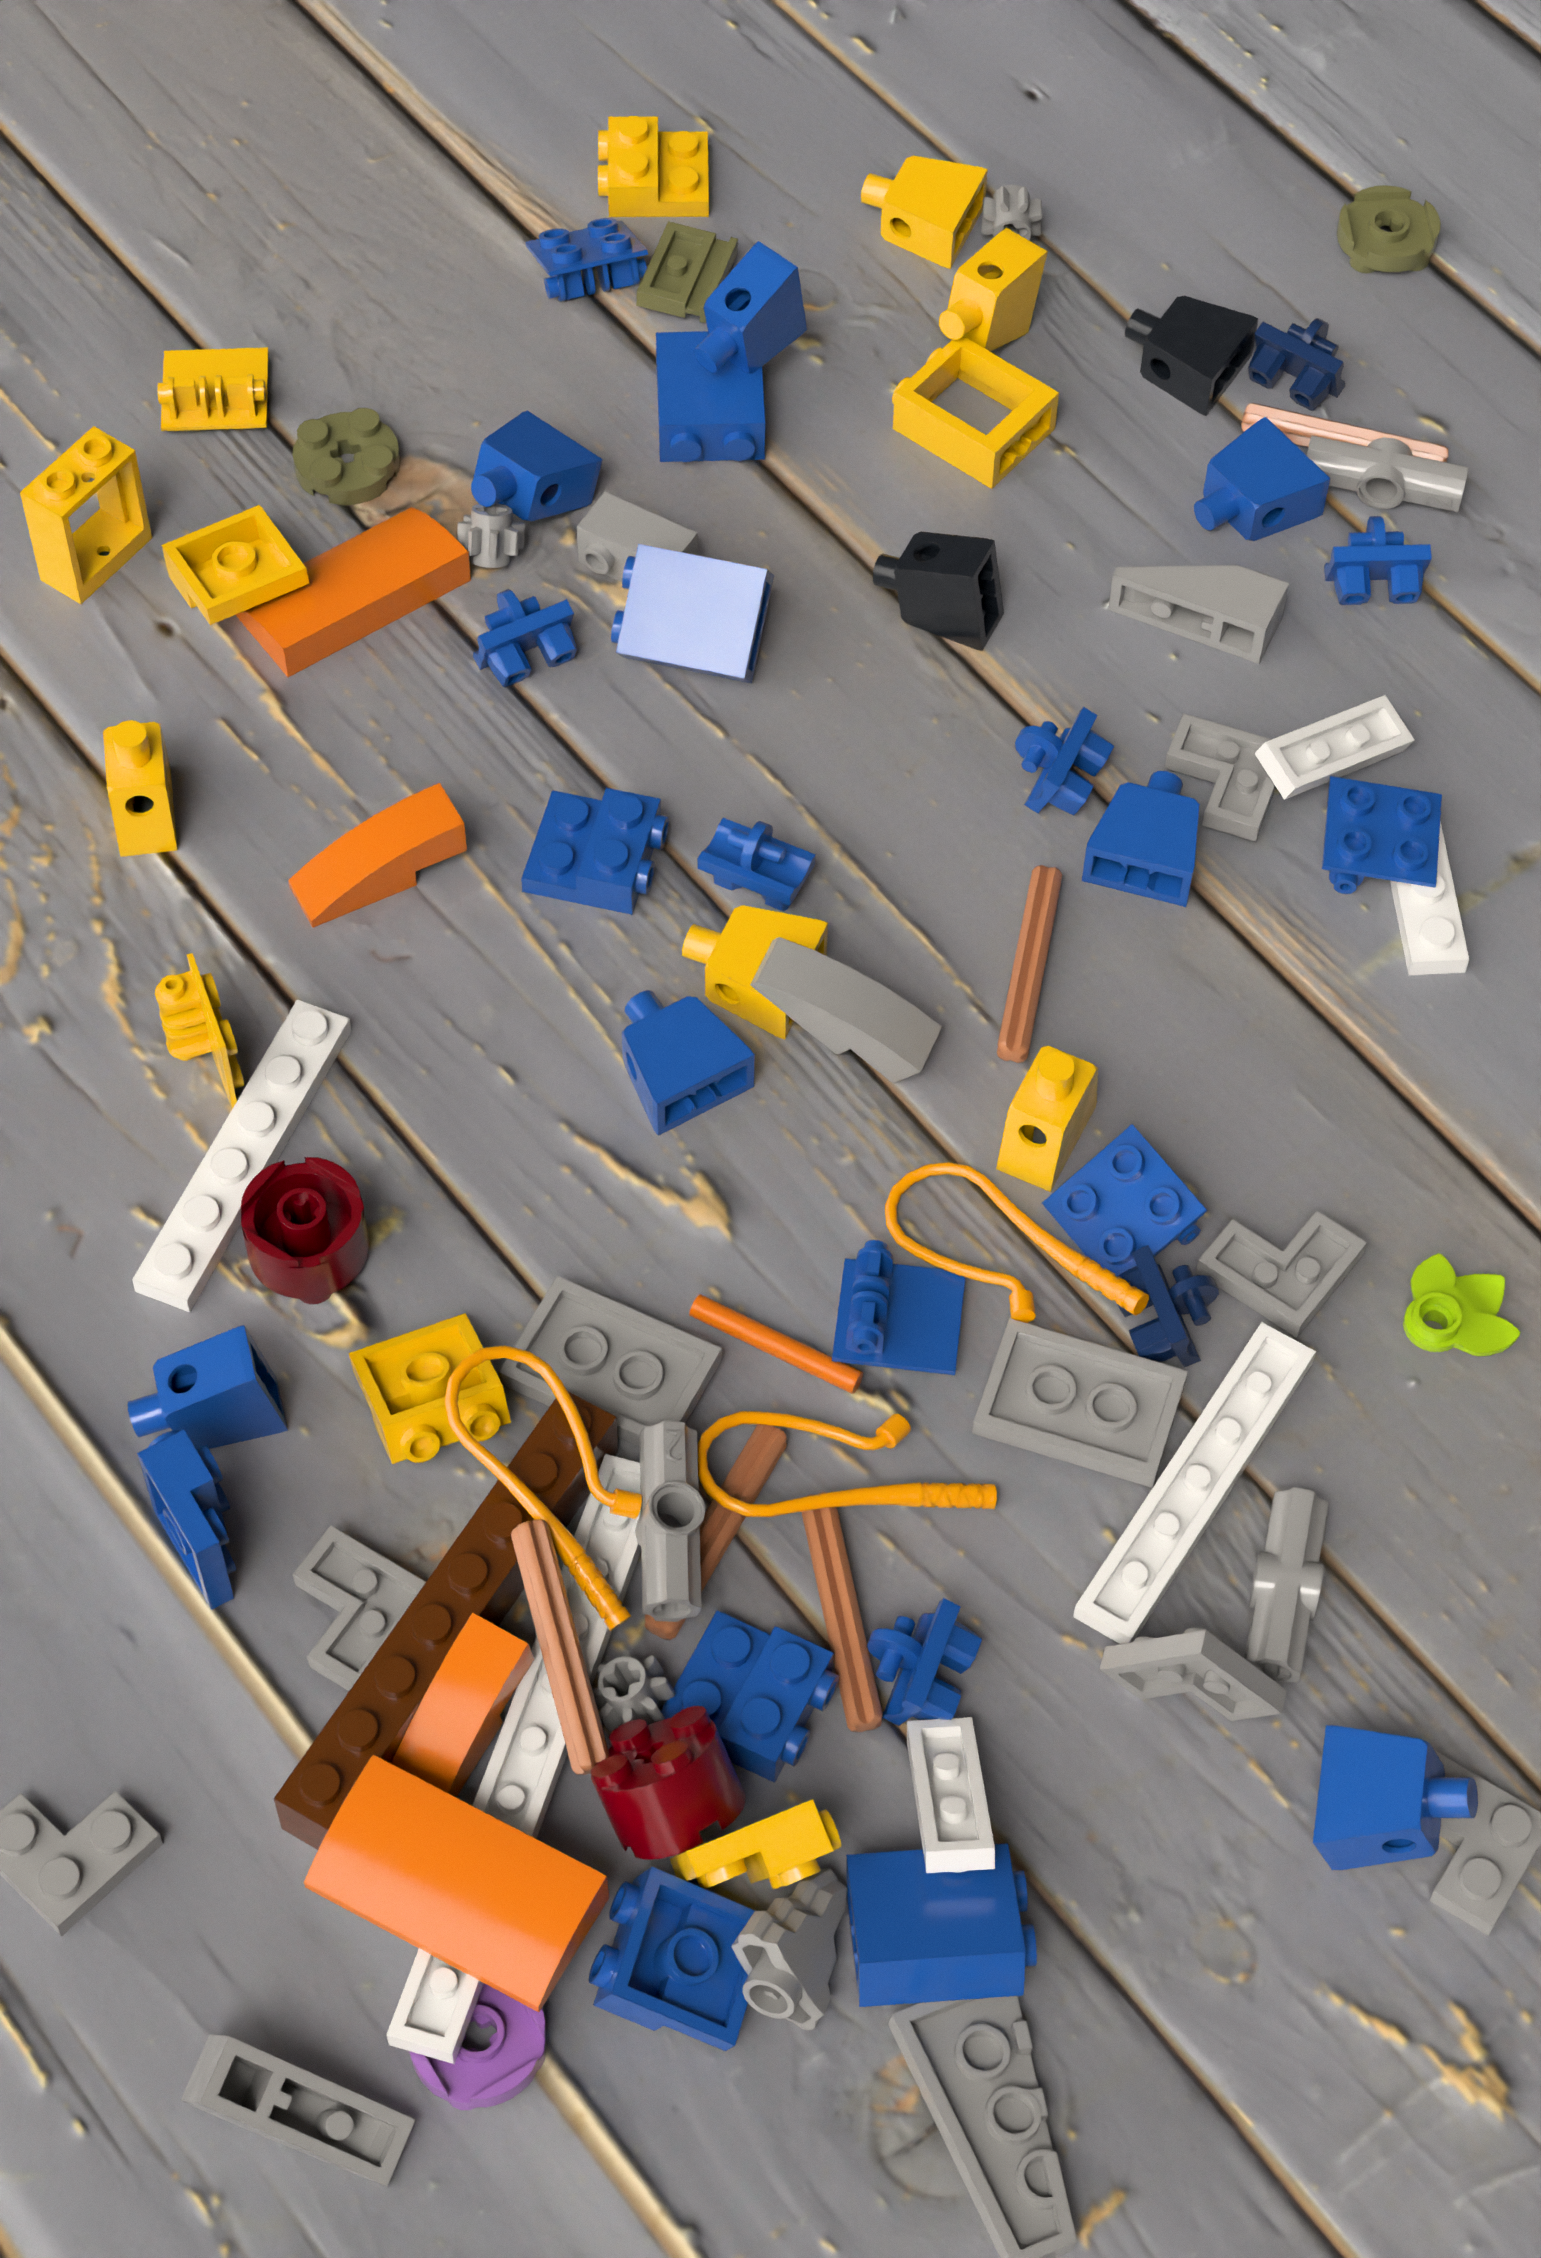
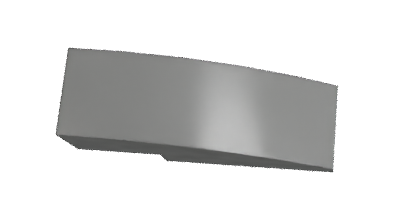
(846, 1009)

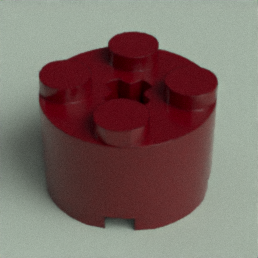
(304, 1228)
(667, 1783)

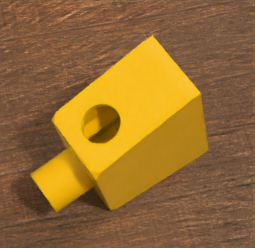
(928, 206)
(995, 292)
(134, 767)
(737, 954)
(1059, 1101)

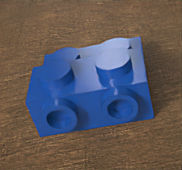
(596, 849)
(190, 1508)
(756, 1691)
(674, 1959)

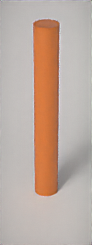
(776, 1343)

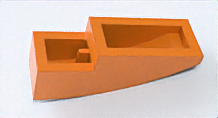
(380, 856)
(463, 1705)

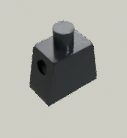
(1193, 349)
(946, 586)

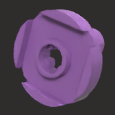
(498, 2071)

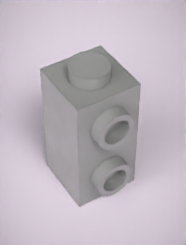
(617, 527)

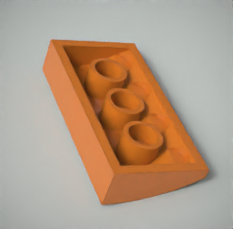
(359, 589)
(457, 1883)

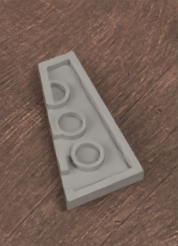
(987, 2105)

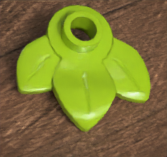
(1462, 1306)

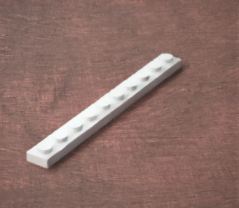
(523, 1766)

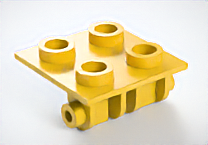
(214, 389)
(195, 1024)

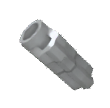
(793, 1951)

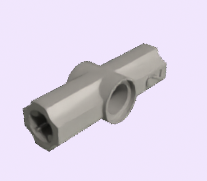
(1388, 473)
(668, 1553)
(1287, 1584)

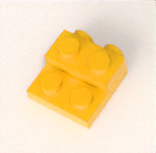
(652, 170)
(233, 565)
(408, 1384)
(774, 1848)

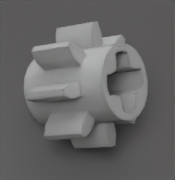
(1012, 210)
(491, 535)
(631, 1691)

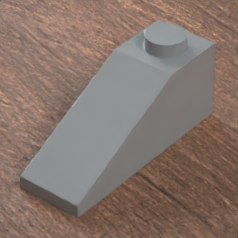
(1207, 604)
(297, 2109)

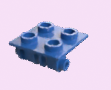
(602, 243)
(1380, 834)
(1125, 1203)
(897, 1314)

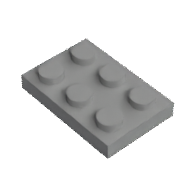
(613, 1359)
(1080, 1402)

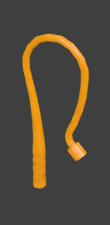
(1020, 1300)
(887, 1435)
(568, 1548)

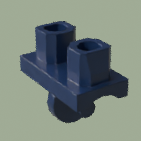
(1301, 354)
(1168, 1333)

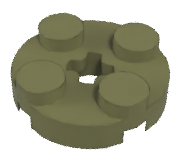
(1373, 249)
(342, 433)

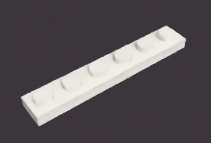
(245, 1145)
(1194, 1485)

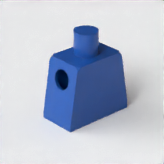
(753, 312)
(534, 470)
(1261, 485)
(1146, 841)
(682, 1059)
(214, 1392)
(1384, 1798)

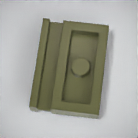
(685, 270)

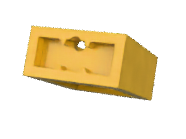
(978, 455)
(120, 526)

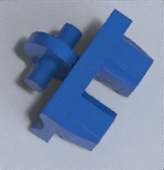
(1377, 557)
(520, 628)
(1056, 755)
(756, 862)
(934, 1642)

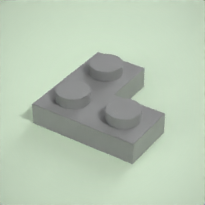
(1229, 761)
(1287, 1283)
(366, 1592)
(1194, 1664)
(1490, 1855)
(75, 1871)

